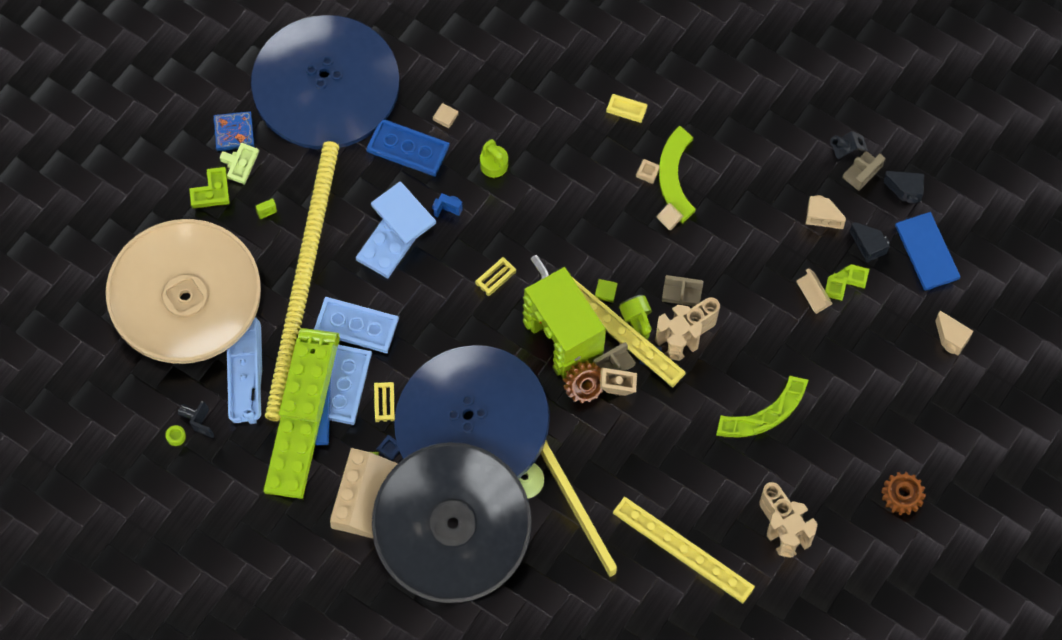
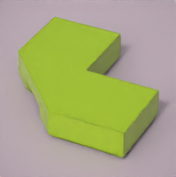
(849, 275)

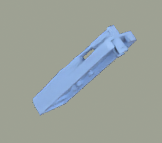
(244, 374)

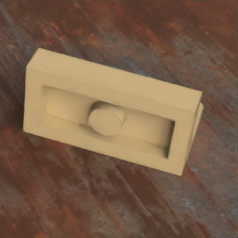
(814, 291)

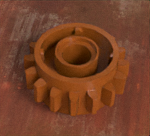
(575, 378)
(906, 483)

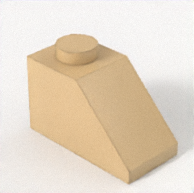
(824, 213)
(952, 333)
(618, 381)

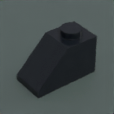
(905, 185)
(869, 241)

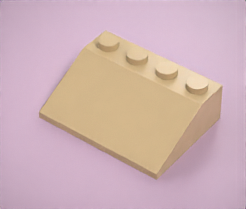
(358, 492)

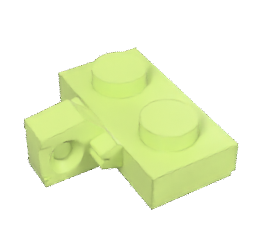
(240, 162)

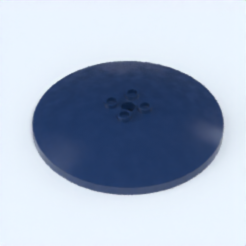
(333, 108)
(495, 386)

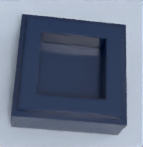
(388, 448)

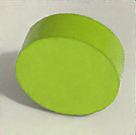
(175, 435)

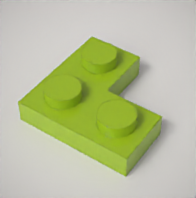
(215, 193)

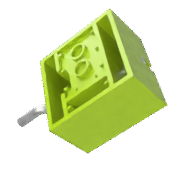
(565, 317)

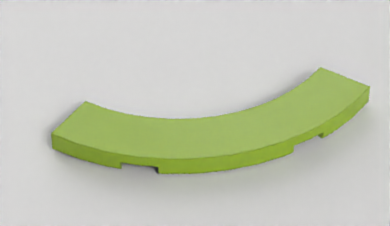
(668, 172)
(767, 418)

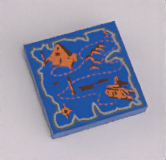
(233, 130)

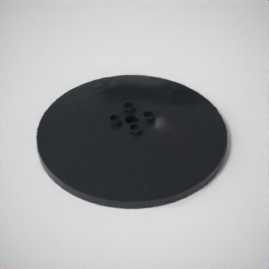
(414, 515)

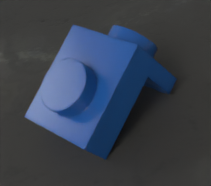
(448, 203)

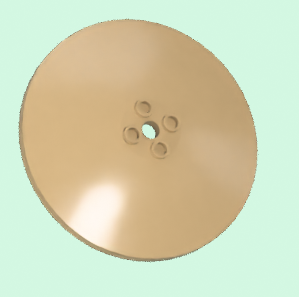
(176, 260)

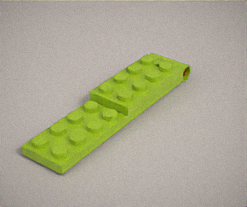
(301, 412)

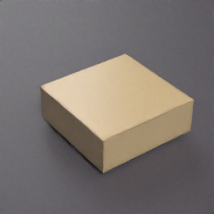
(445, 115)
(648, 171)
(670, 216)

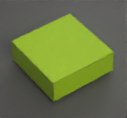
(266, 208)
(606, 290)

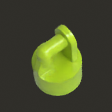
(493, 160)
(636, 311)

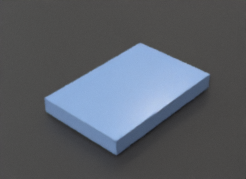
(403, 213)

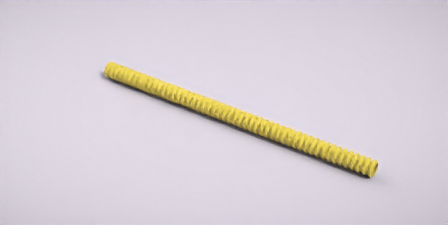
(302, 276)

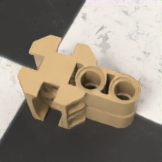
(686, 327)
(786, 520)

